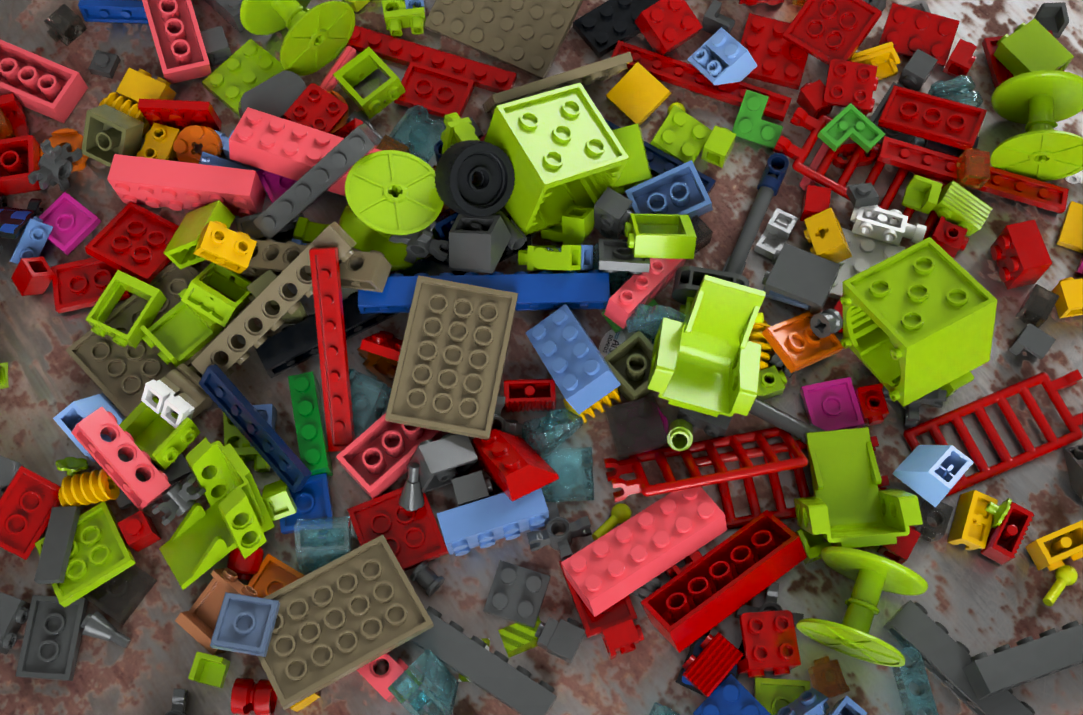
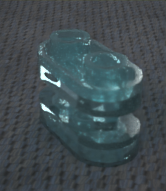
(957, 90)

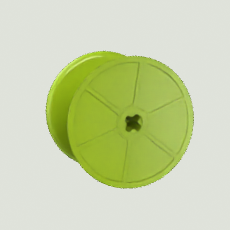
(313, 35)
(1040, 102)
(386, 197)
(871, 577)

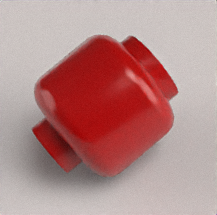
(245, 567)

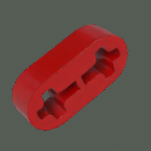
(847, 151)

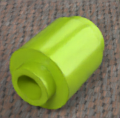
(680, 435)

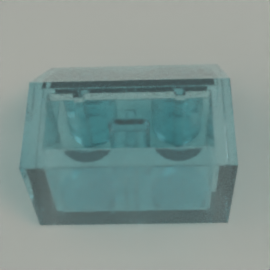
(321, 541)
(426, 687)

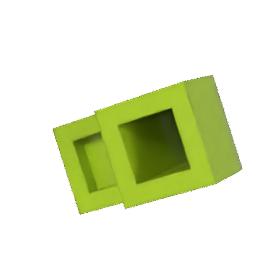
(575, 226)

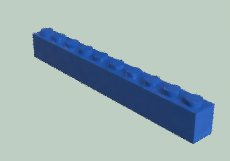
(534, 291)

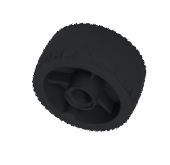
(491, 181)

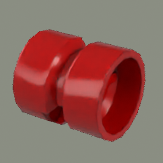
(253, 696)

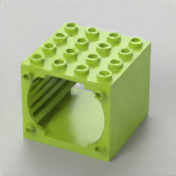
(558, 154)
(917, 321)

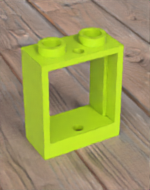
(358, 70)
(661, 236)
(106, 303)
(213, 303)

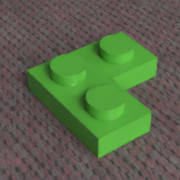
(750, 123)
(853, 125)

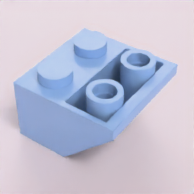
(723, 59)
(81, 409)
(933, 471)

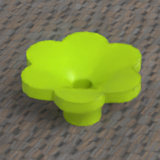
(72, 465)
(998, 512)

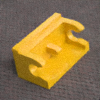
(882, 56)
(971, 521)

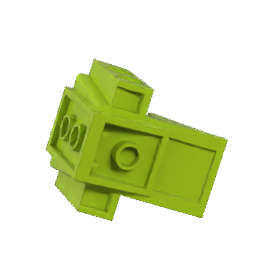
(708, 357)
(846, 493)
(233, 521)

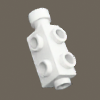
(880, 225)

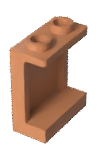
(203, 615)

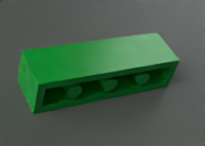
(310, 423)

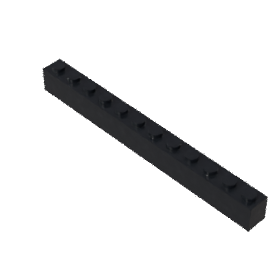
(300, 341)

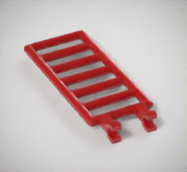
(799, 156)
(999, 397)
(641, 483)
(781, 511)

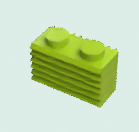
(962, 207)

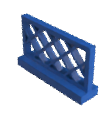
(113, 11)

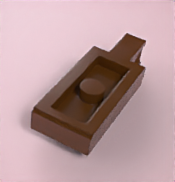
(379, 366)

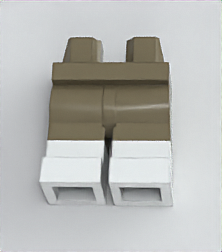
(179, 393)

